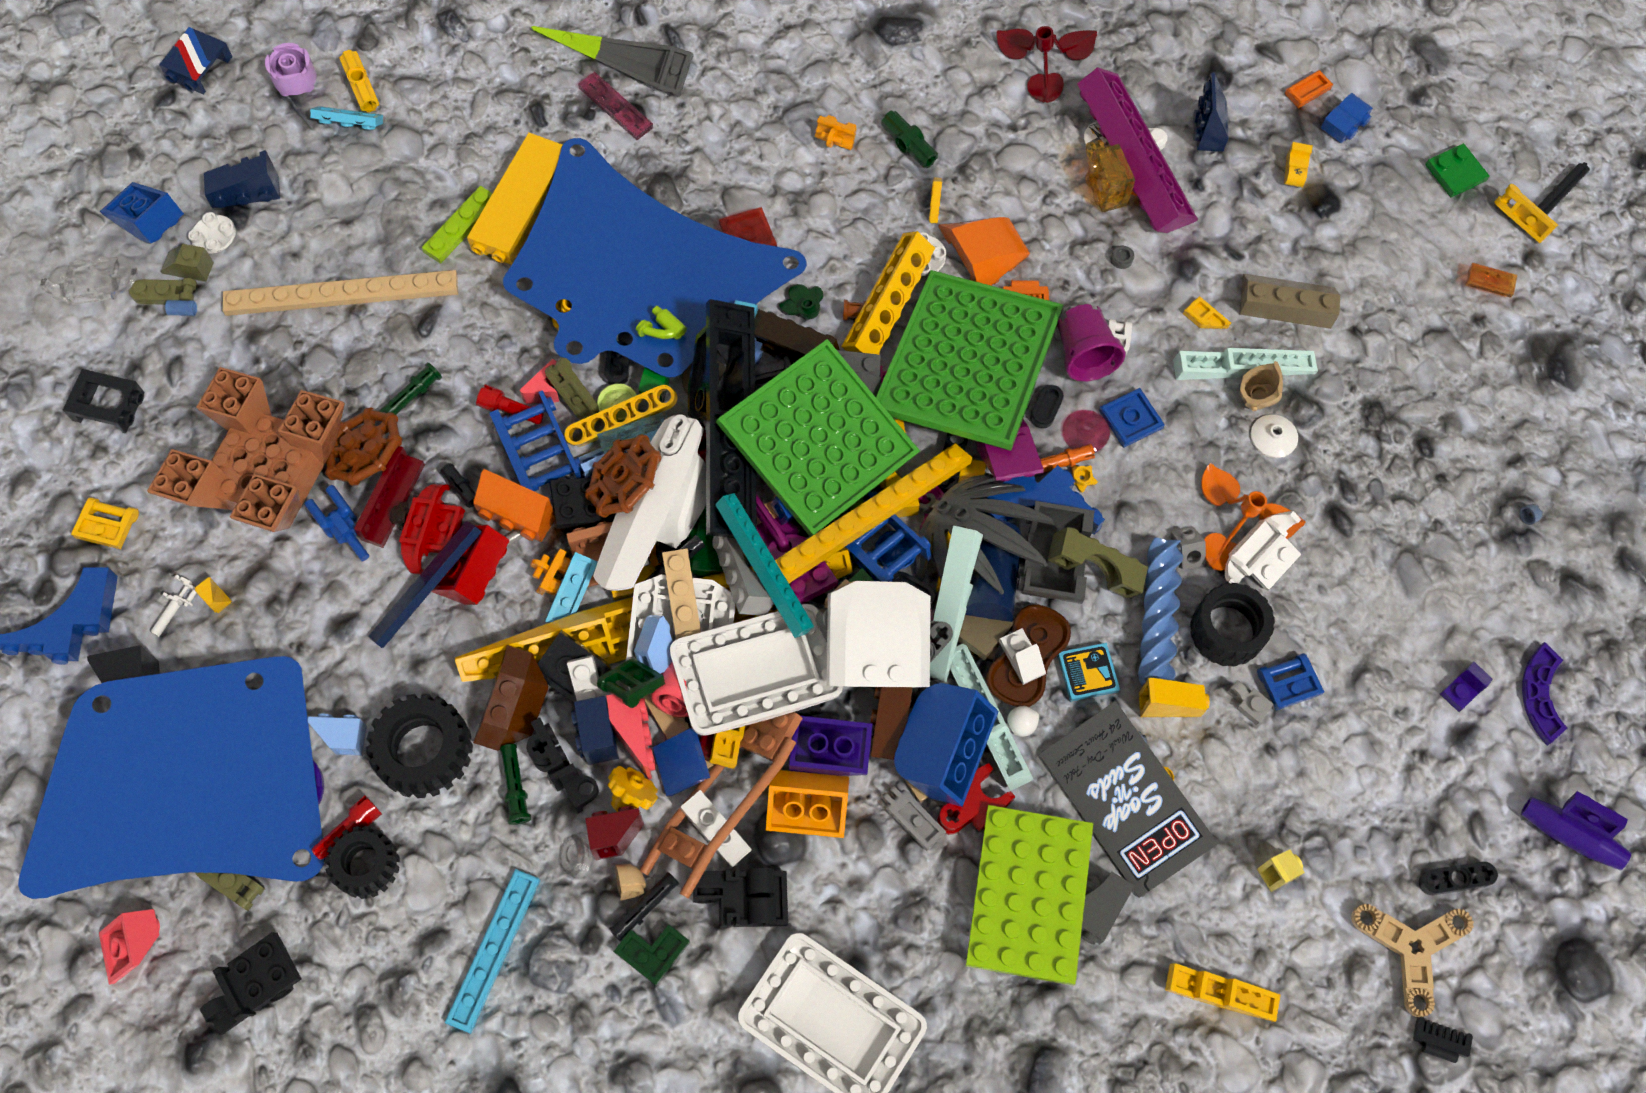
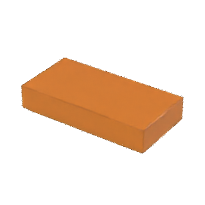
(1308, 89)

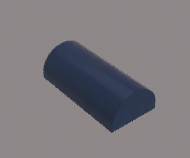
(984, 599)

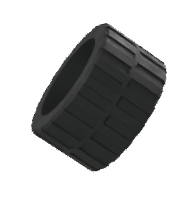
(1247, 602)

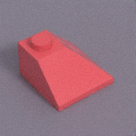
(127, 942)

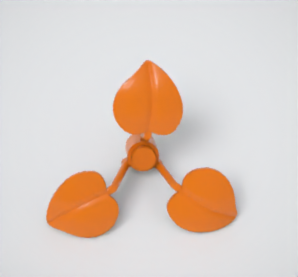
(1221, 487)

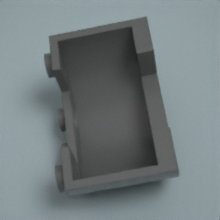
(1054, 581)

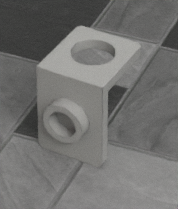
(1190, 541)

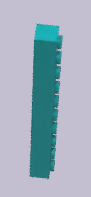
(764, 565)

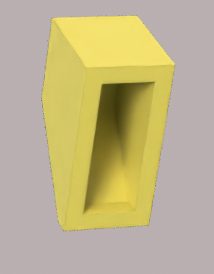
(1281, 870)

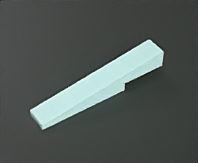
(1238, 361)
(955, 593)
(1000, 739)

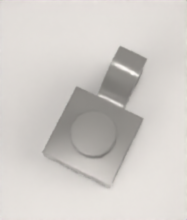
(1252, 703)

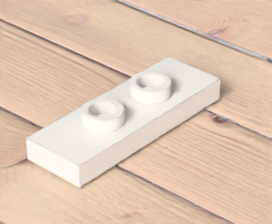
(708, 822)

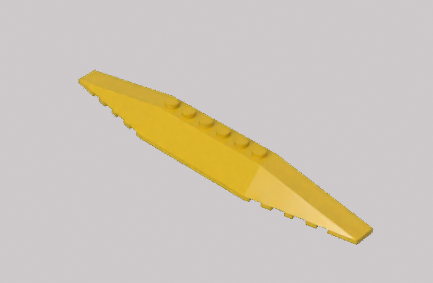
(599, 629)

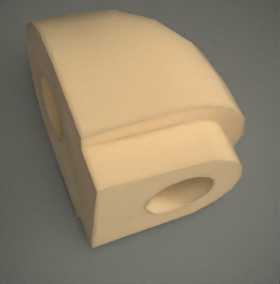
(629, 881)

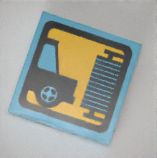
(1088, 672)

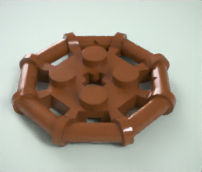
(371, 438)
(620, 486)

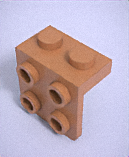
(589, 542)

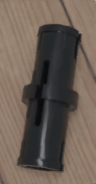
(458, 484)

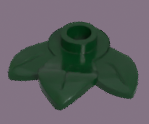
(803, 301)

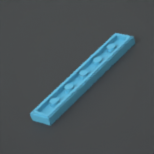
(492, 951)

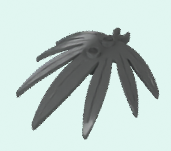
(962, 509)

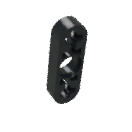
(1466, 870)

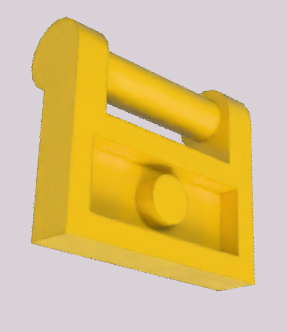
(104, 530)

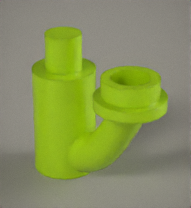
(672, 326)

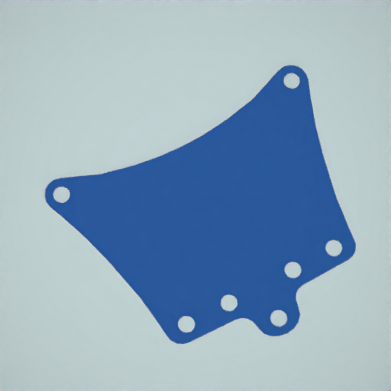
(625, 254)

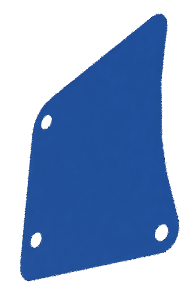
(180, 781)

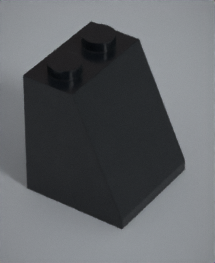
(123, 664)

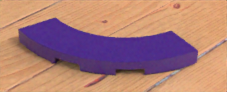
(1536, 695)

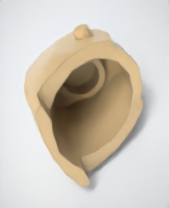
(1262, 386)

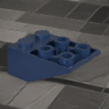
(1211, 117)

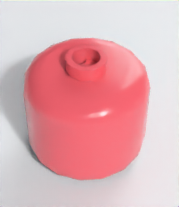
(669, 696)

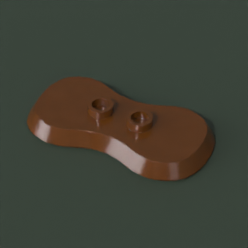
(1051, 634)

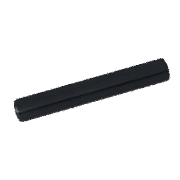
(1564, 188)

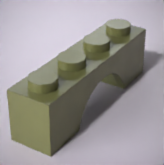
(1123, 573)

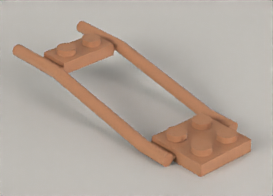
(765, 738)

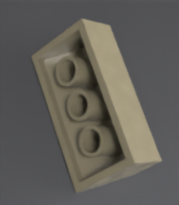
(1289, 301)

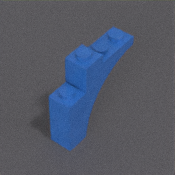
(1053, 488)
(61, 633)

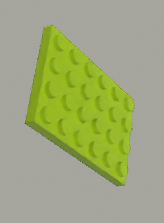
(1030, 895)

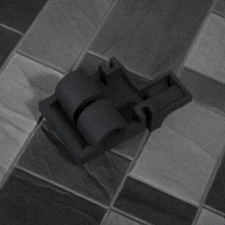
(572, 507)
(557, 765)
(747, 897)
(250, 982)

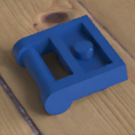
(1292, 689)

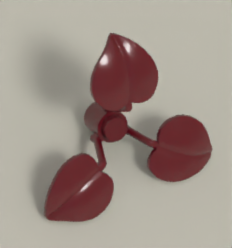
(1046, 86)

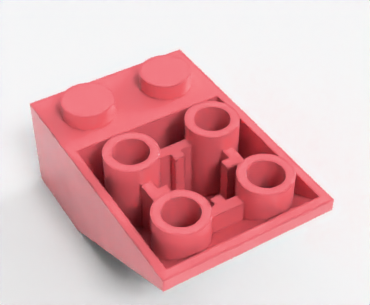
(632, 731)

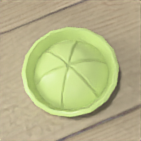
(614, 395)

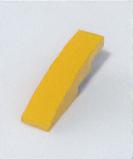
(726, 747)
(1223, 992)

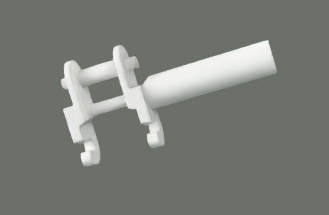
(176, 602)

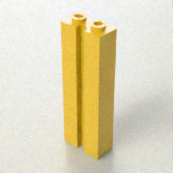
(516, 201)

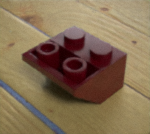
(613, 832)

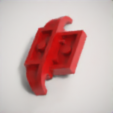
(428, 526)

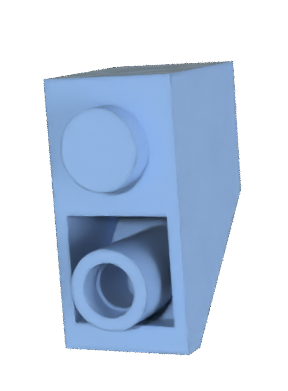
(654, 643)
(341, 735)

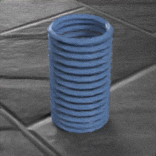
(181, 307)

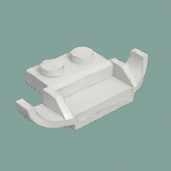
(1264, 551)

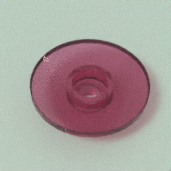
(1077, 436)

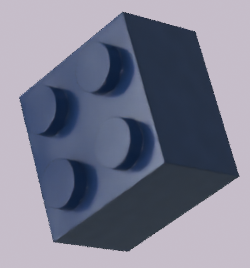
(596, 733)

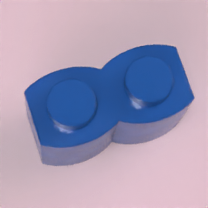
(1347, 117)

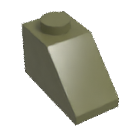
(188, 262)

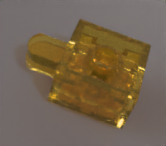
(1108, 176)

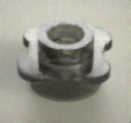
(399, 514)

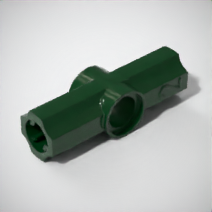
(909, 139)

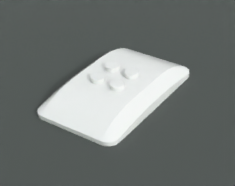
(751, 672)
(831, 1020)

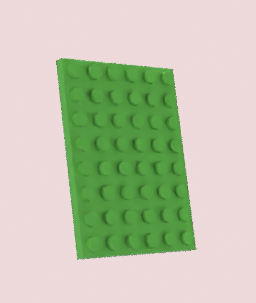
(969, 359)

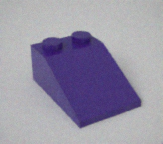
(831, 747)

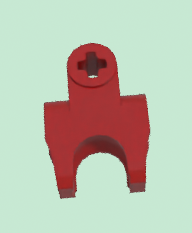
(974, 807)

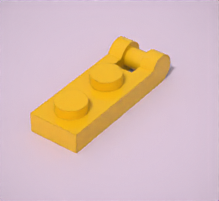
(1526, 213)

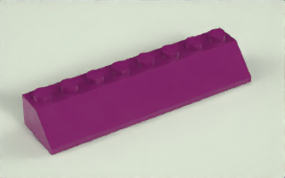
(1124, 126)

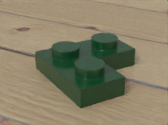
(653, 960)

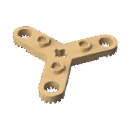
(1415, 967)

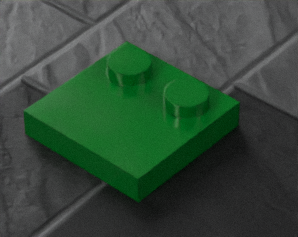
(1457, 170)

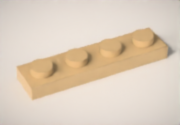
(681, 593)

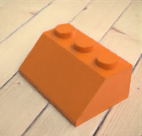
(513, 506)

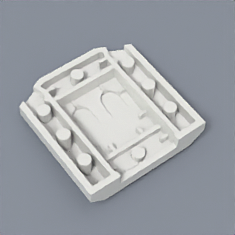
(652, 598)
(878, 635)

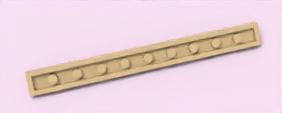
(340, 292)

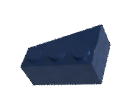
(242, 183)

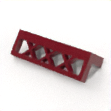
(392, 489)

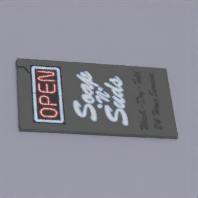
(1128, 799)

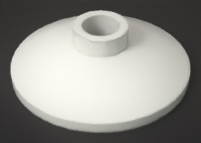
(1268, 442)

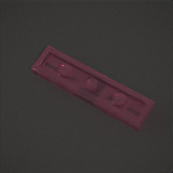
(615, 106)

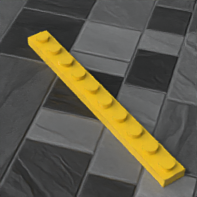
(872, 512)

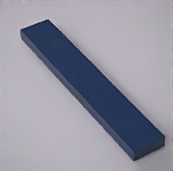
(424, 584)

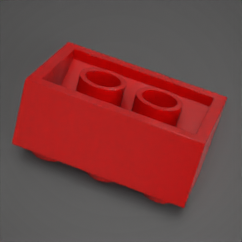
(474, 569)

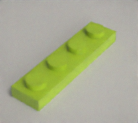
(457, 226)

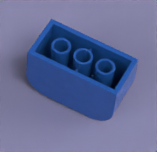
(945, 741)

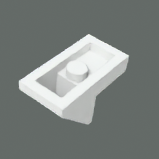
(1023, 656)

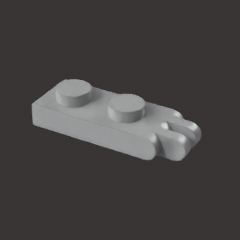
(913, 817)

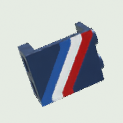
(192, 58)

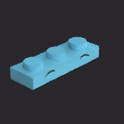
(346, 117)
(572, 587)

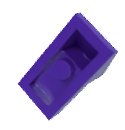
(1466, 686)

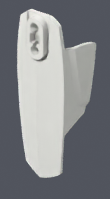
(662, 513)

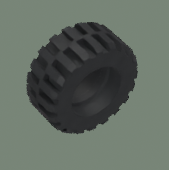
(397, 723)

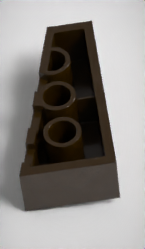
(787, 337)

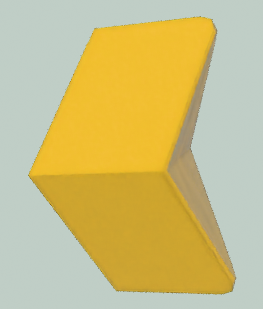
(213, 595)

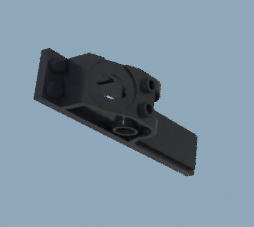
(732, 333)

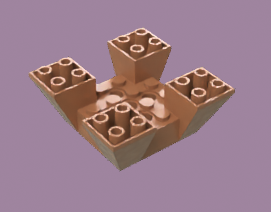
(263, 460)

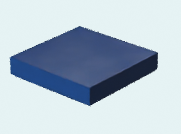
(1131, 417)
(681, 762)

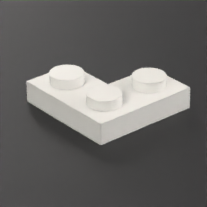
(585, 677)

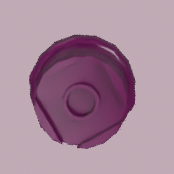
(1089, 344)

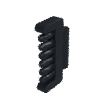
(1439, 1046)

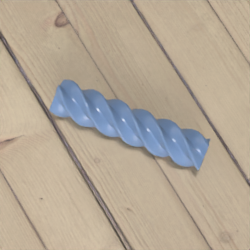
(1159, 606)

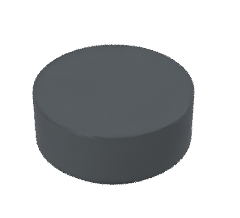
(1122, 257)

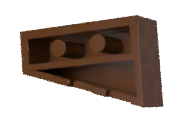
(889, 720)

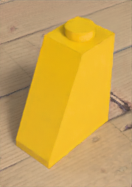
(1172, 699)

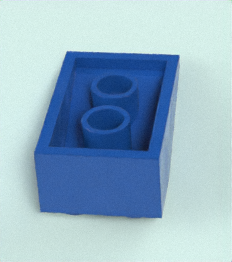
(143, 212)

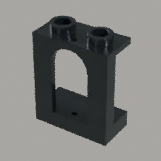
(79, 400)

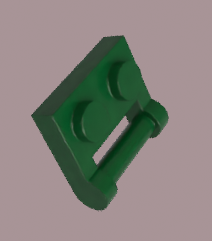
(636, 676)

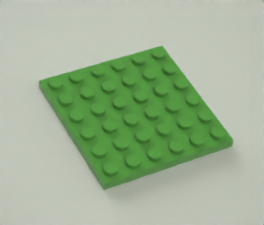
(818, 437)

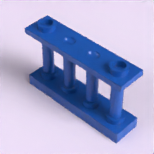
(512, 444)
(868, 560)

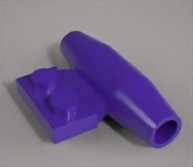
(1582, 827)

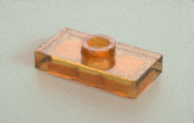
(1491, 280)

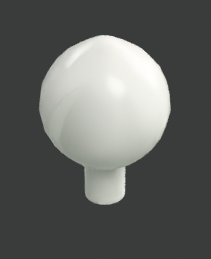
(1022, 721)

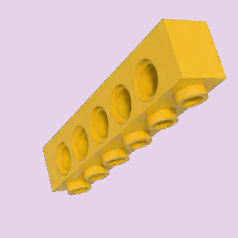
(889, 294)

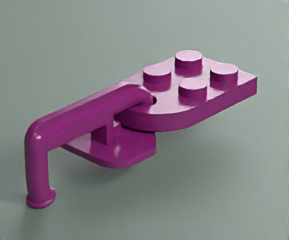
(784, 538)

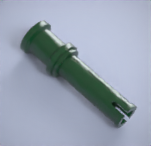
(417, 385)
(515, 795)

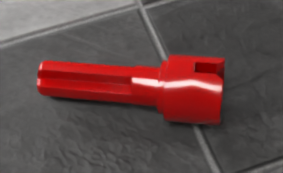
(493, 399)
(361, 814)

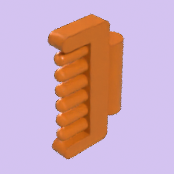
(1029, 287)

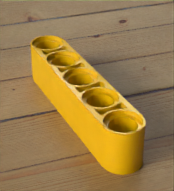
(609, 415)

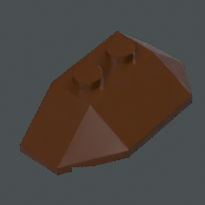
(512, 701)

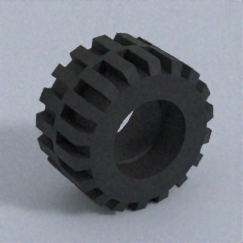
(348, 847)

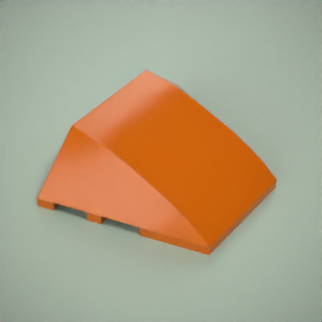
(986, 247)

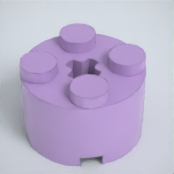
(291, 69)

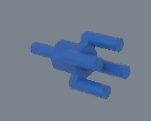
(339, 522)

